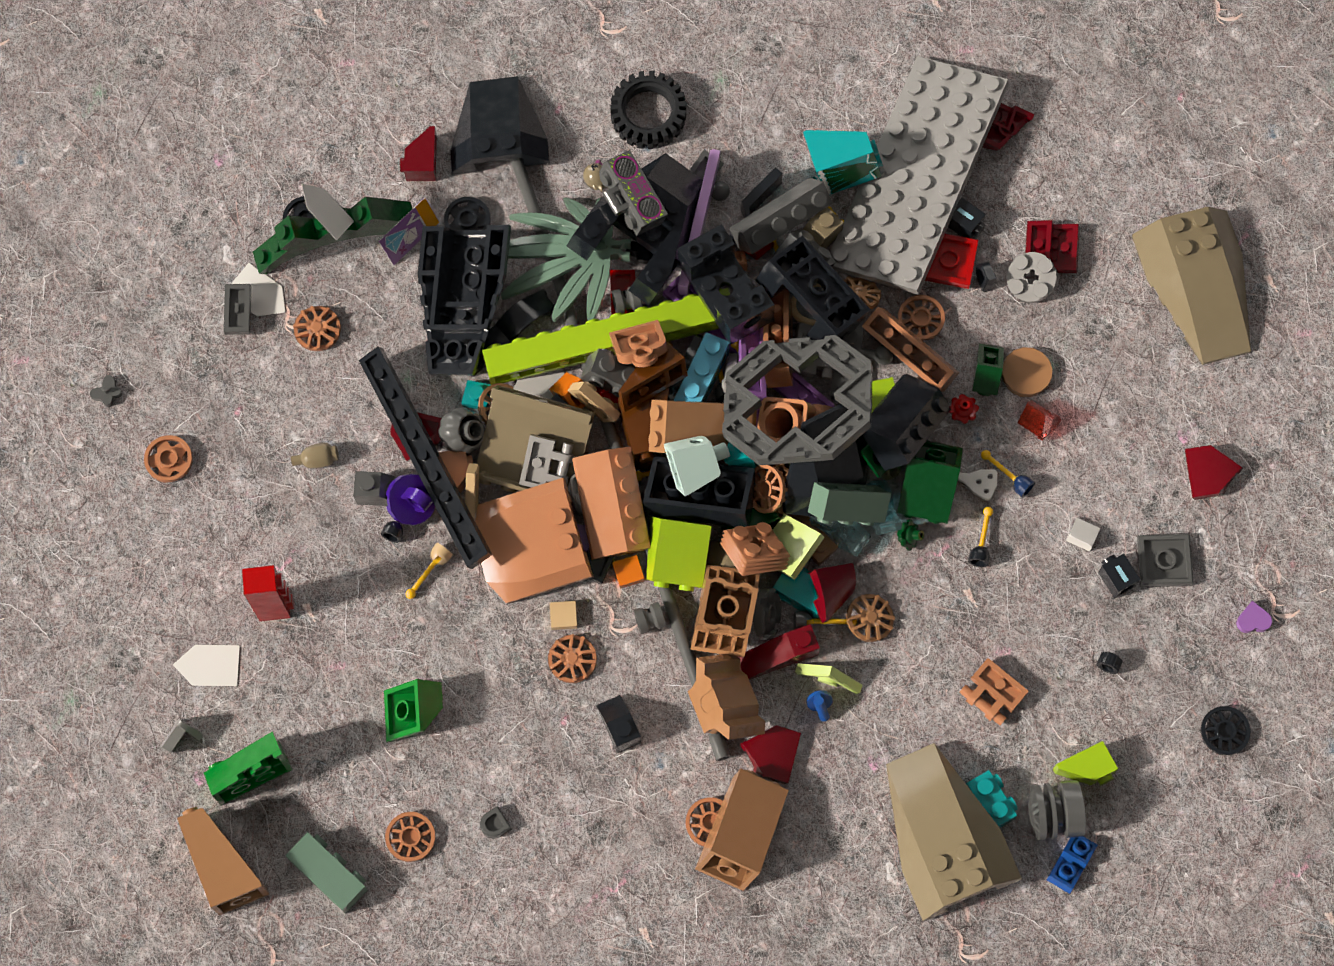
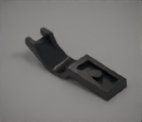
(760, 193)
(516, 320)

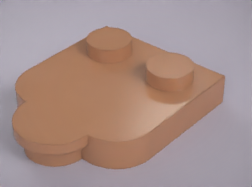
(639, 344)

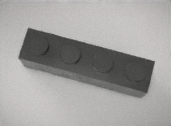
(780, 215)

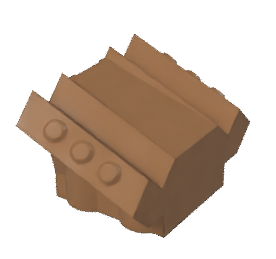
(725, 611)
(725, 698)

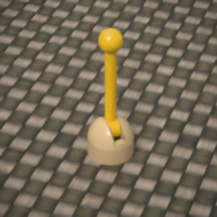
(439, 556)

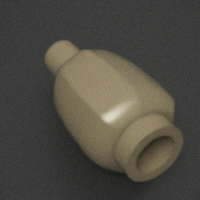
(316, 456)

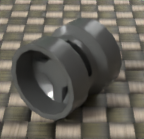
(625, 300)
(649, 618)

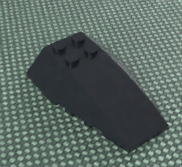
(460, 292)

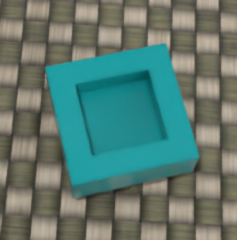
(472, 393)

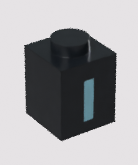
(967, 220)
(1118, 575)

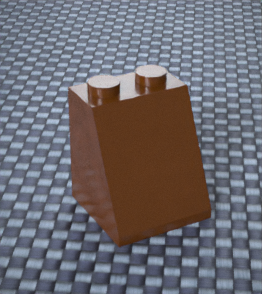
(637, 430)

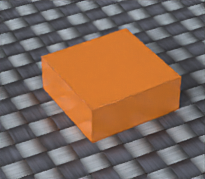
(628, 571)

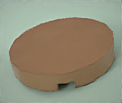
(1026, 372)

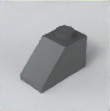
(371, 488)

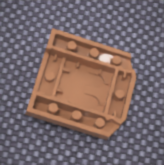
(532, 542)

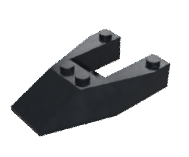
(679, 194)

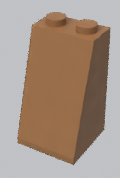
(685, 420)
(742, 830)
(221, 868)

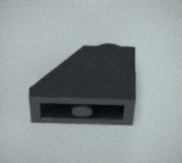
(619, 723)

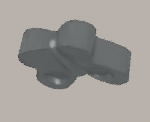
(106, 392)

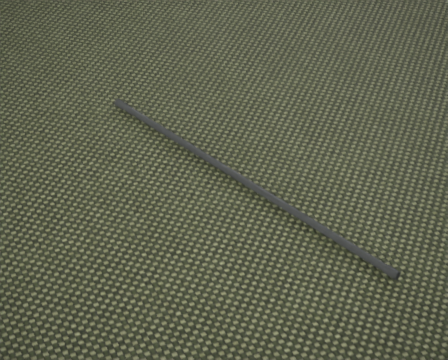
(717, 740)

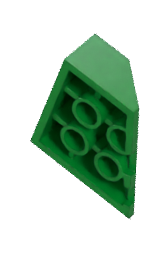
(247, 769)

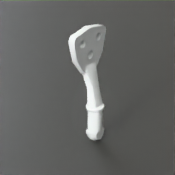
(986, 483)

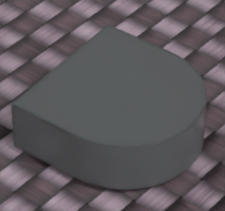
(494, 824)

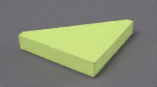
(829, 675)

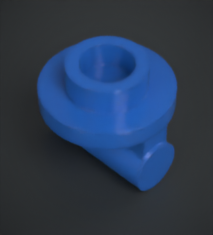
(819, 702)

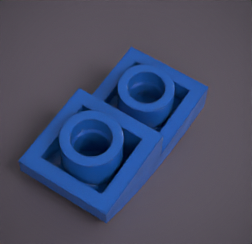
(1071, 863)

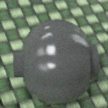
(461, 430)

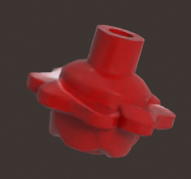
(963, 408)

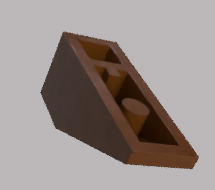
(651, 380)

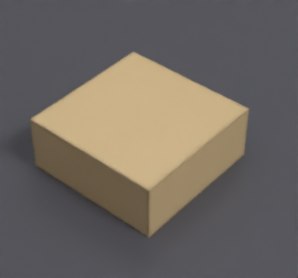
(563, 615)

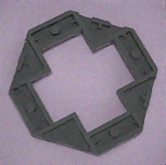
(796, 445)

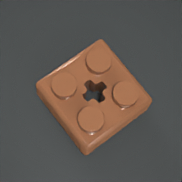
(755, 549)

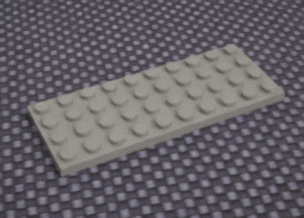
(926, 165)

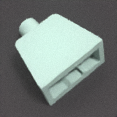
(694, 462)

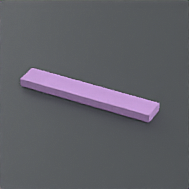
(702, 209)

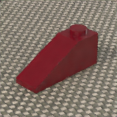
(780, 652)

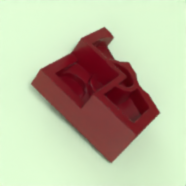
(1006, 125)
(833, 587)

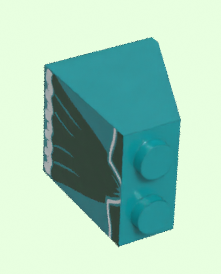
(843, 158)

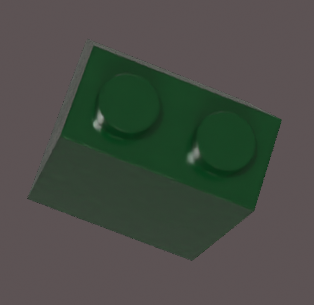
(931, 482)

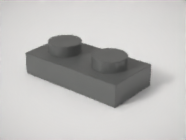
(237, 309)

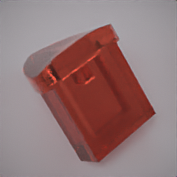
(1038, 420)

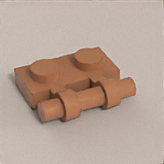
(999, 686)

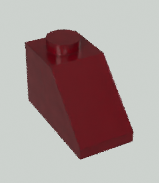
(420, 157)

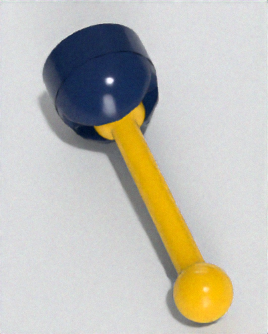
(1022, 484)

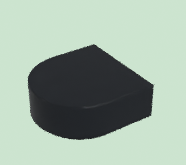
(985, 276)

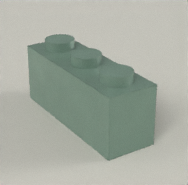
(849, 503)
(327, 871)

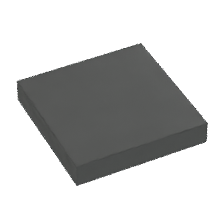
(1165, 560)

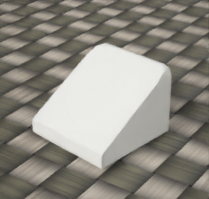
(1083, 534)

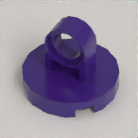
(409, 500)

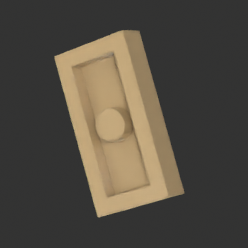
(587, 395)

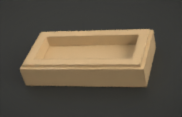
(472, 488)

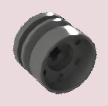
(1062, 809)

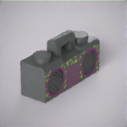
(633, 190)

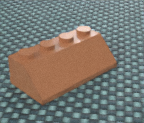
(611, 503)

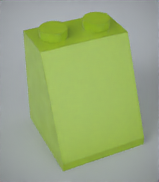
(677, 553)

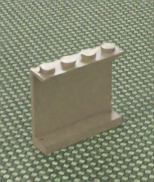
(508, 429)

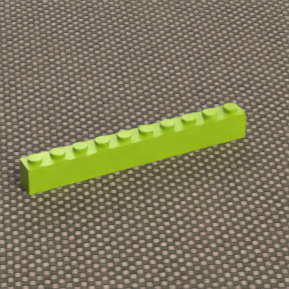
(575, 343)

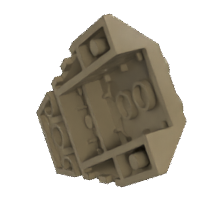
(1200, 279)
(944, 834)

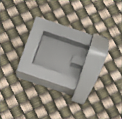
(176, 733)

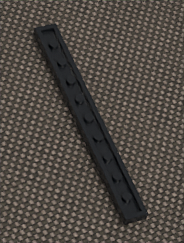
(425, 458)

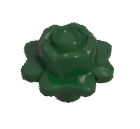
(909, 535)

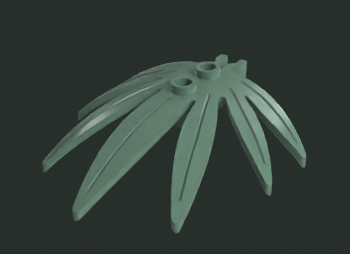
(554, 246)

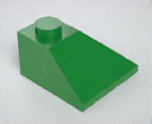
(411, 707)

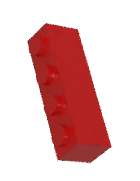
(267, 593)

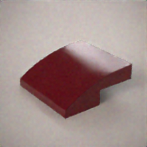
(1056, 242)

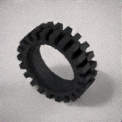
(641, 84)

